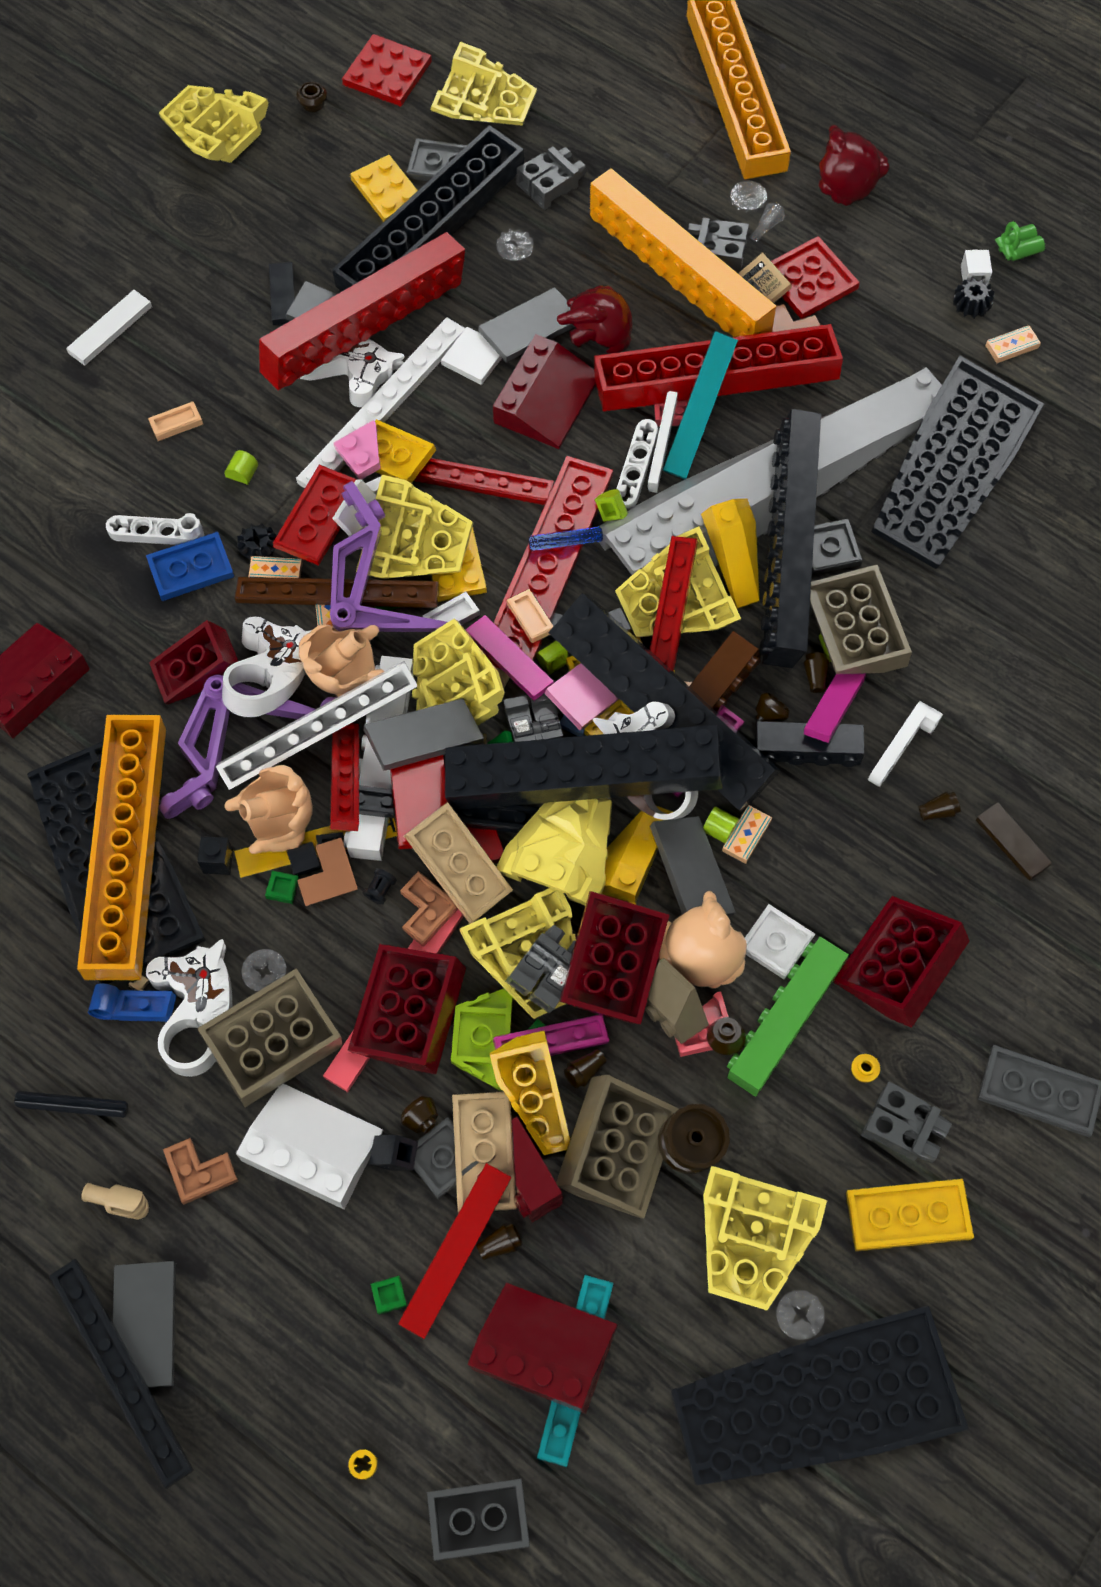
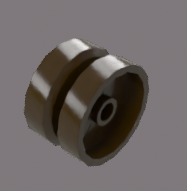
(688, 1123)

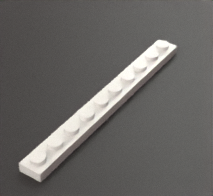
(391, 394)

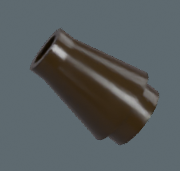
(816, 668)
(940, 807)
(584, 1068)
(500, 1242)

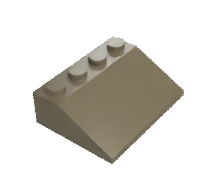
(859, 622)
(270, 1037)
(615, 1146)

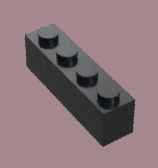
(788, 744)

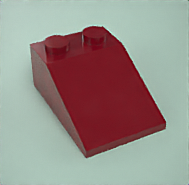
(191, 661)
(534, 1183)

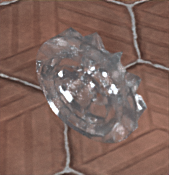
(746, 189)
(508, 250)
(258, 960)
(785, 1315)

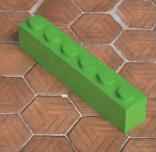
(787, 1016)

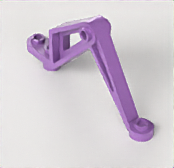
(361, 616)
(198, 790)

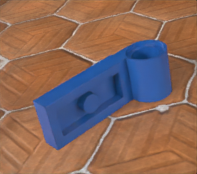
(130, 1005)

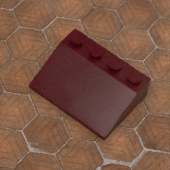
(544, 393)
(35, 675)
(614, 958)
(903, 960)
(408, 1008)
(543, 1347)

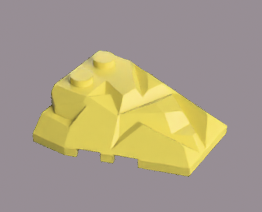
(483, 90)
(215, 123)
(417, 533)
(707, 601)
(455, 668)
(562, 848)
(507, 937)
(755, 1235)

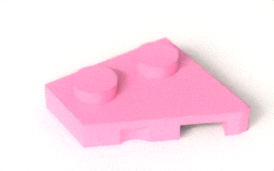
(360, 450)

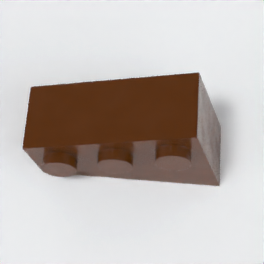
(726, 671)

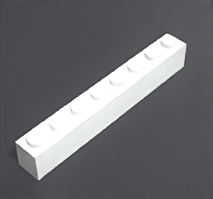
(316, 725)
(371, 835)

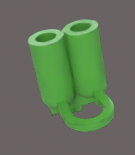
(1020, 241)

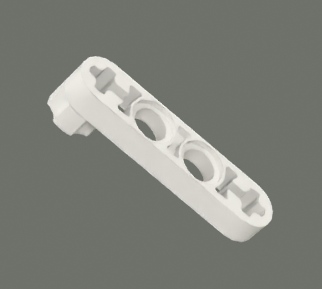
(641, 465)
(184, 528)
(921, 717)

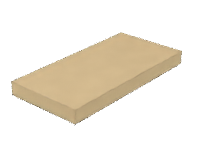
(458, 863)
(483, 1136)

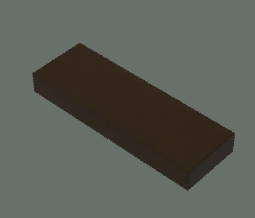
(1013, 841)

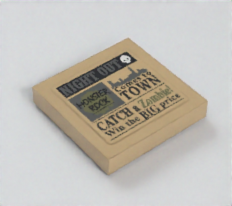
(766, 278)

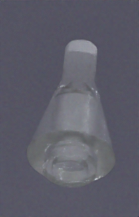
(771, 216)

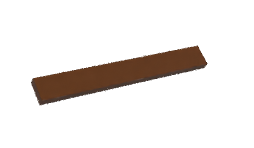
(318, 591)

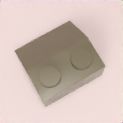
(675, 1003)

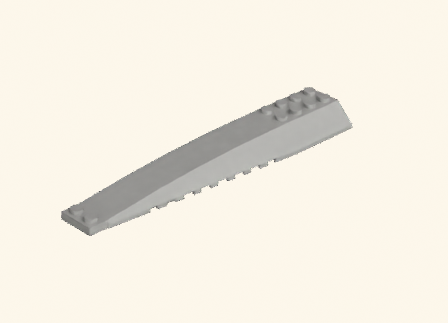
(846, 444)

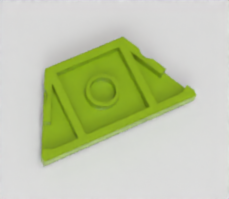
(474, 1031)

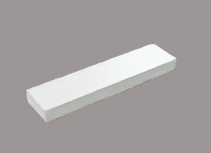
(109, 327)
(662, 441)

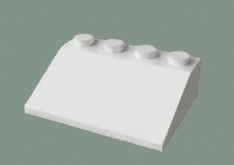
(309, 1145)

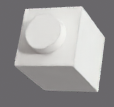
(977, 265)

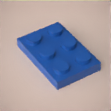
(190, 566)

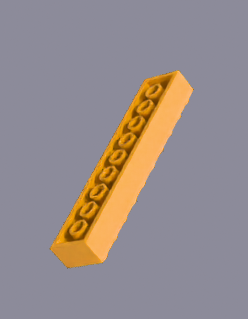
(739, 87)
(679, 257)
(122, 849)

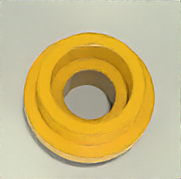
(862, 1075)

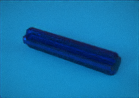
(565, 538)

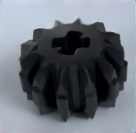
(973, 298)

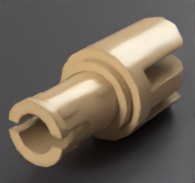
(117, 1200)

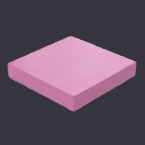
(580, 696)

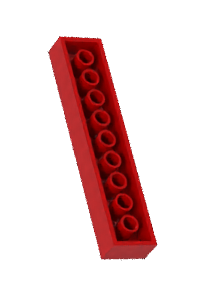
(360, 311)
(756, 364)

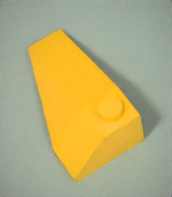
(734, 541)
(631, 858)
(529, 1082)

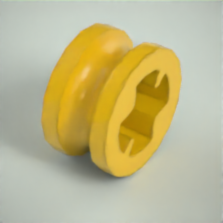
(361, 1454)

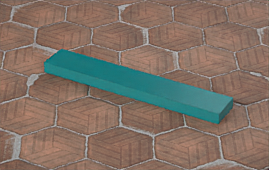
(700, 405)
(562, 1420)

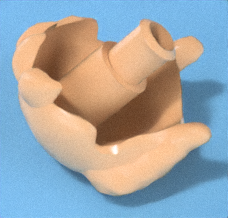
(338, 658)
(275, 809)
(705, 945)

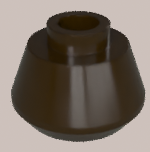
(312, 96)
(771, 709)
(726, 1036)
(420, 1115)

